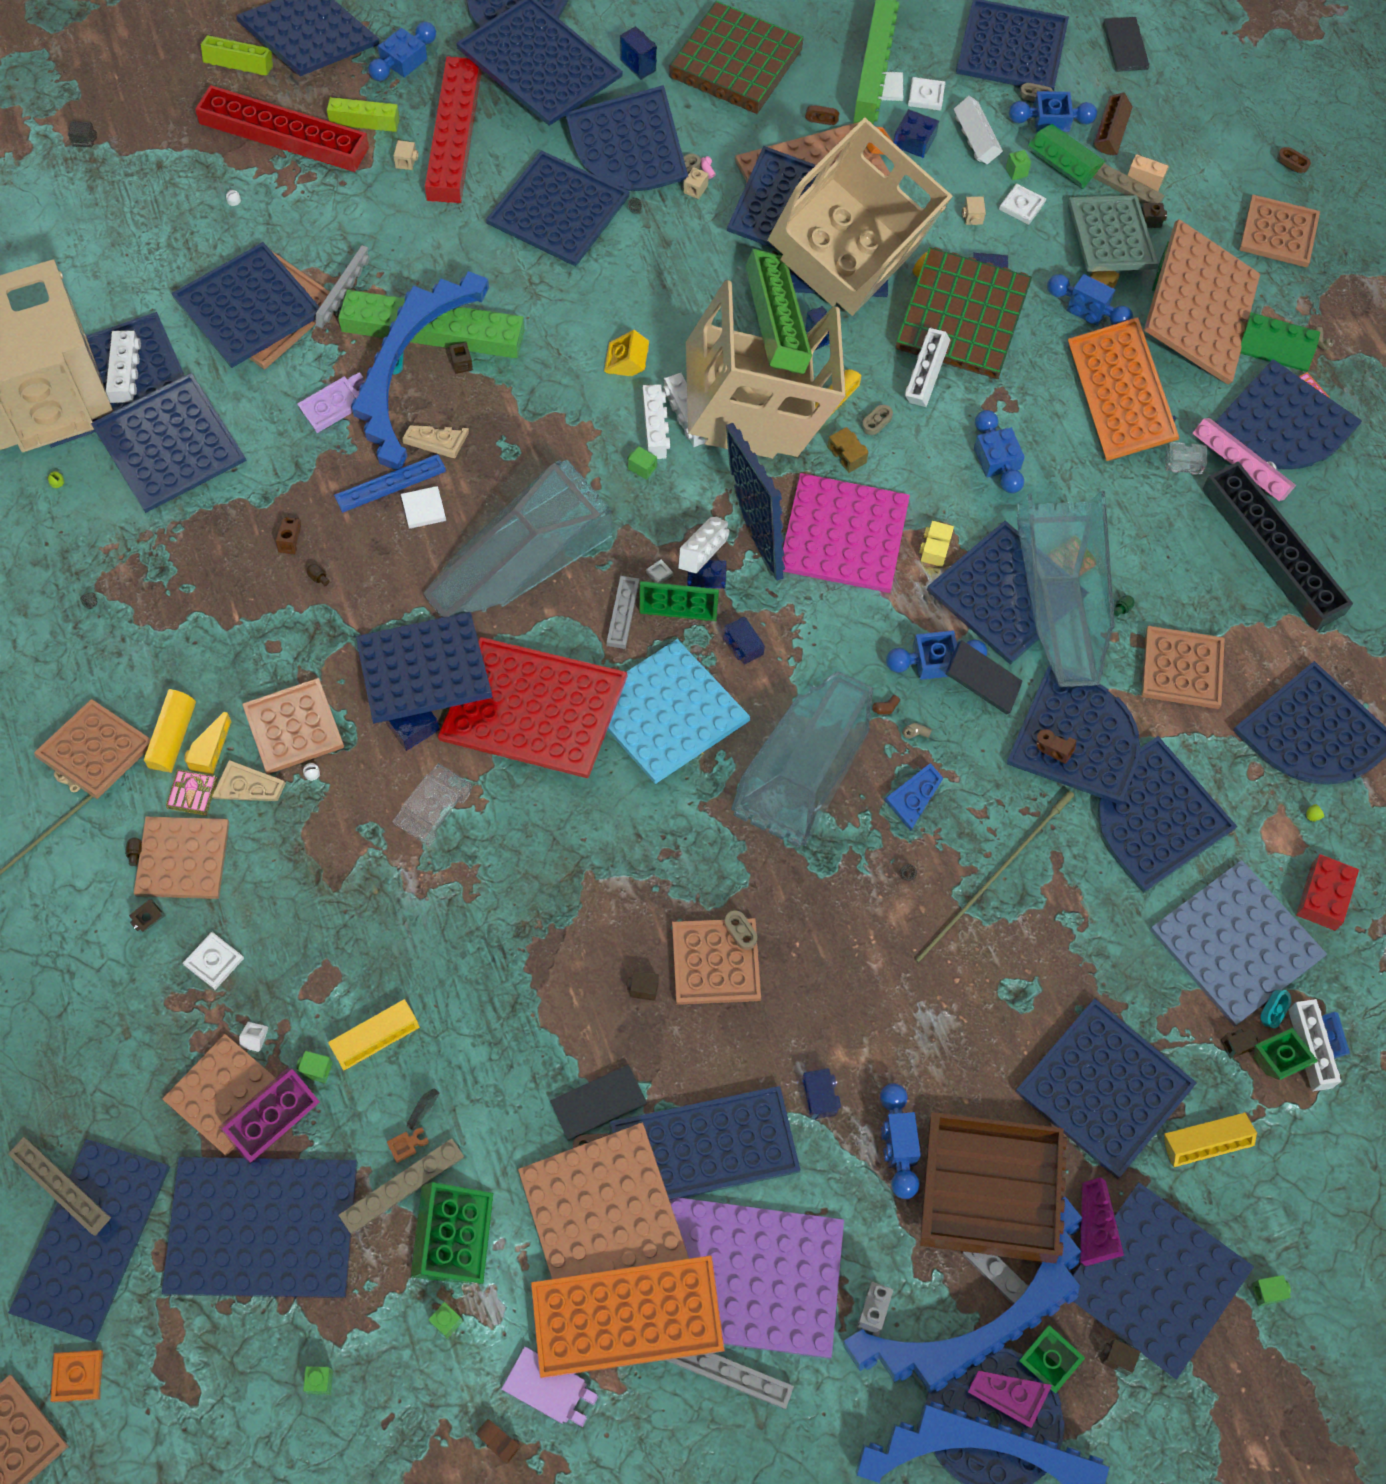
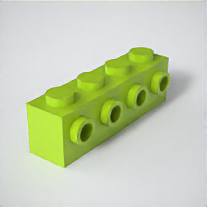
(236, 55)
(363, 114)

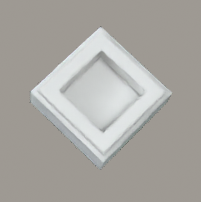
(659, 572)

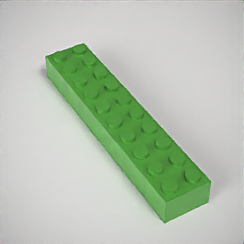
(875, 60)
(778, 312)
(482, 330)

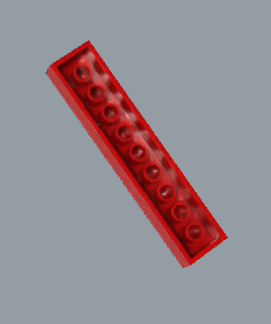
(282, 128)
(453, 131)

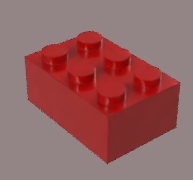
(1327, 892)

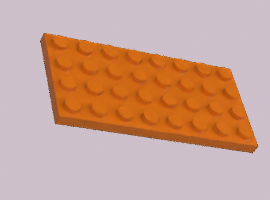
(1123, 389)
(627, 1317)

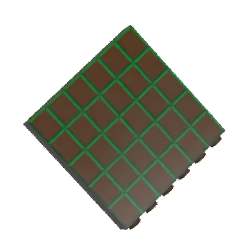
(736, 57)
(969, 302)

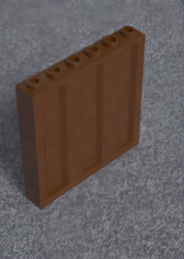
(994, 1188)

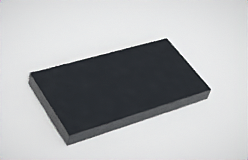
(1126, 44)
(984, 677)
(598, 1102)

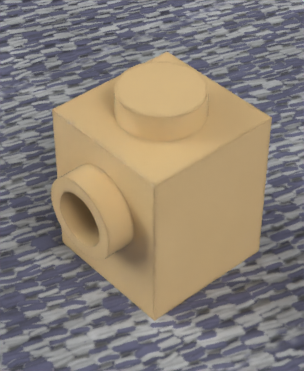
(405, 155)
(696, 183)
(974, 211)

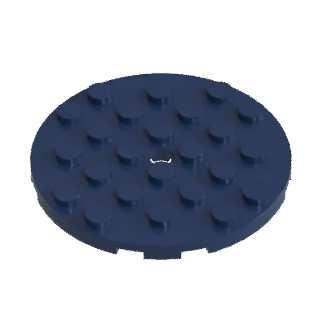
(987, 1465)

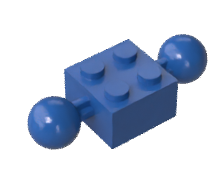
(402, 52)
(1053, 109)
(1089, 299)
(999, 452)
(931, 654)
(901, 1141)

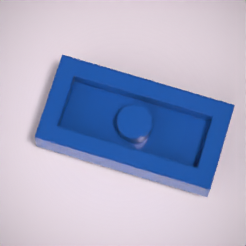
(1335, 1034)

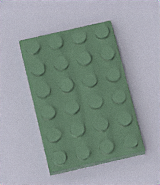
(1112, 233)

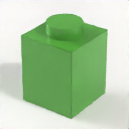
(1018, 165)
(642, 462)
(314, 1067)
(1271, 1290)
(445, 1320)
(318, 1380)

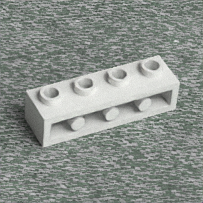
(977, 130)
(122, 366)
(927, 367)
(676, 392)
(654, 420)
(703, 544)
(1310, 1027)

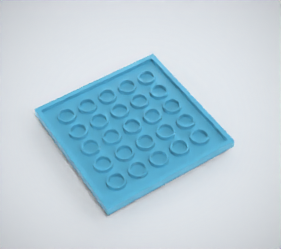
(672, 712)

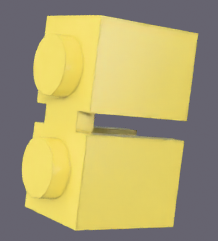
(937, 543)

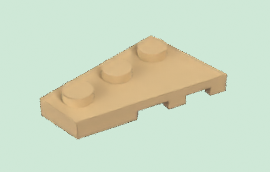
(443, 442)
(247, 784)

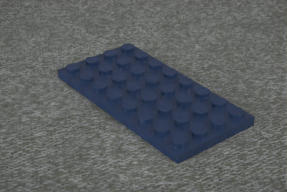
(720, 1142)
(80, 1273)

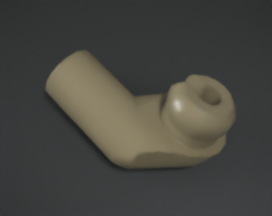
(1324, 343)
(916, 729)

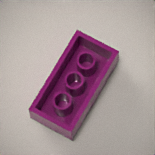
(269, 1114)

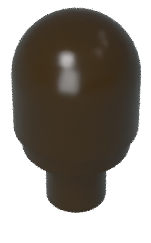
(317, 574)
(133, 850)

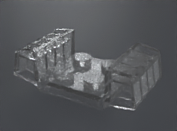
(431, 804)

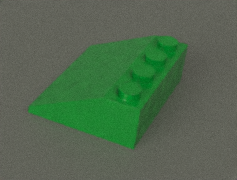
(678, 601)
(452, 1234)

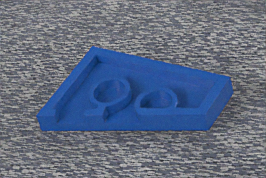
(914, 795)

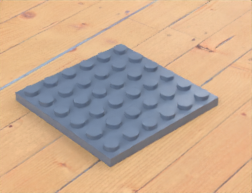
(1238, 942)

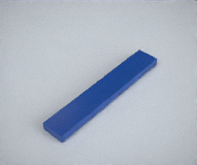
(389, 483)

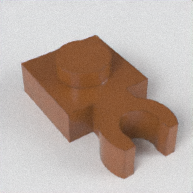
(403, 1145)

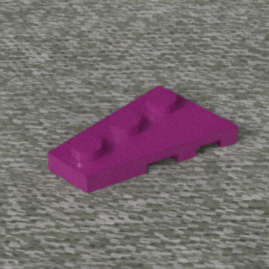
(1011, 1395)

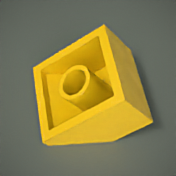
(627, 354)

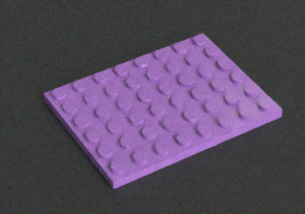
(770, 1273)

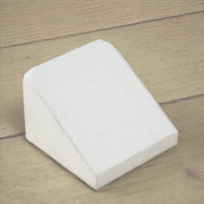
(253, 1036)

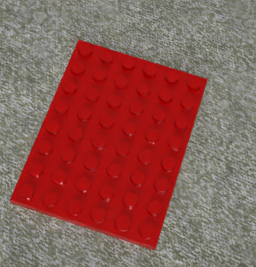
(541, 709)

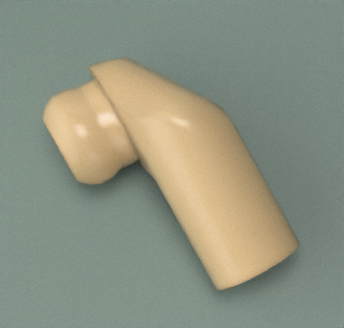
(73, 788)

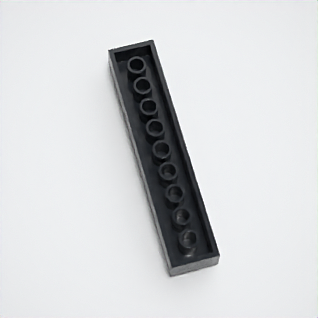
(1277, 546)

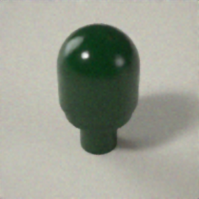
(1124, 605)

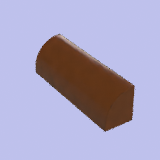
(1113, 124)

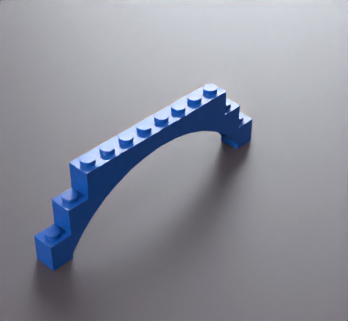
(418, 311)
(945, 1359)
(947, 1430)

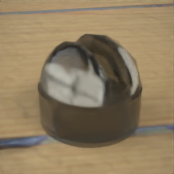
(636, 203)
(89, 600)
(909, 877)

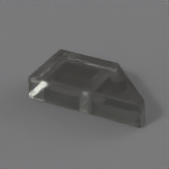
(422, 1108)

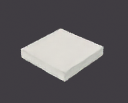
(893, 86)
(926, 93)
(1022, 204)
(423, 507)
(213, 960)

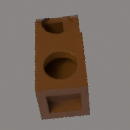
(288, 535)
(1055, 746)
(498, 1441)

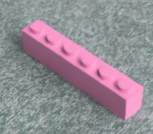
(1235, 451)

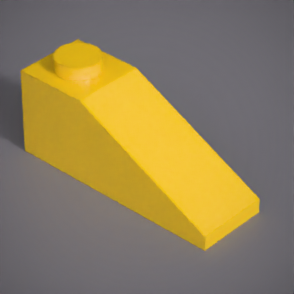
(208, 746)

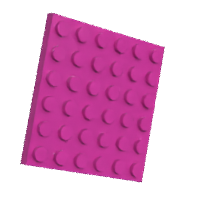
(845, 532)

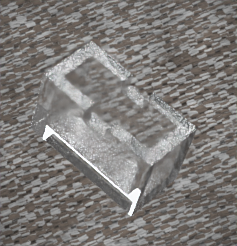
(1186, 459)

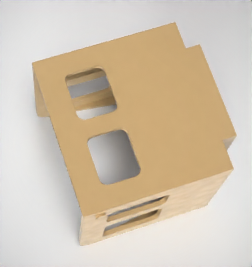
(855, 220)
(45, 366)
(735, 384)

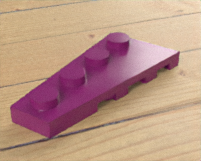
(1098, 1225)

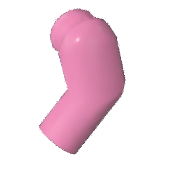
(705, 164)

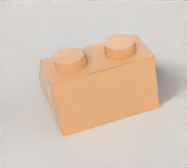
(1148, 171)

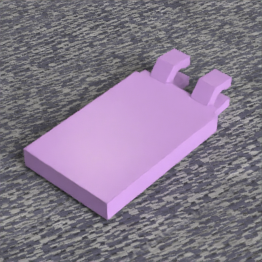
(331, 402)
(550, 1395)

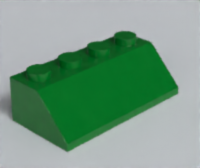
(1065, 155)
(1279, 340)

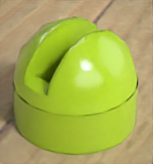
(53, 482)
(1314, 813)

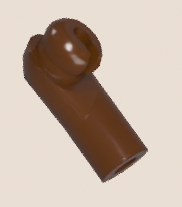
(886, 708)

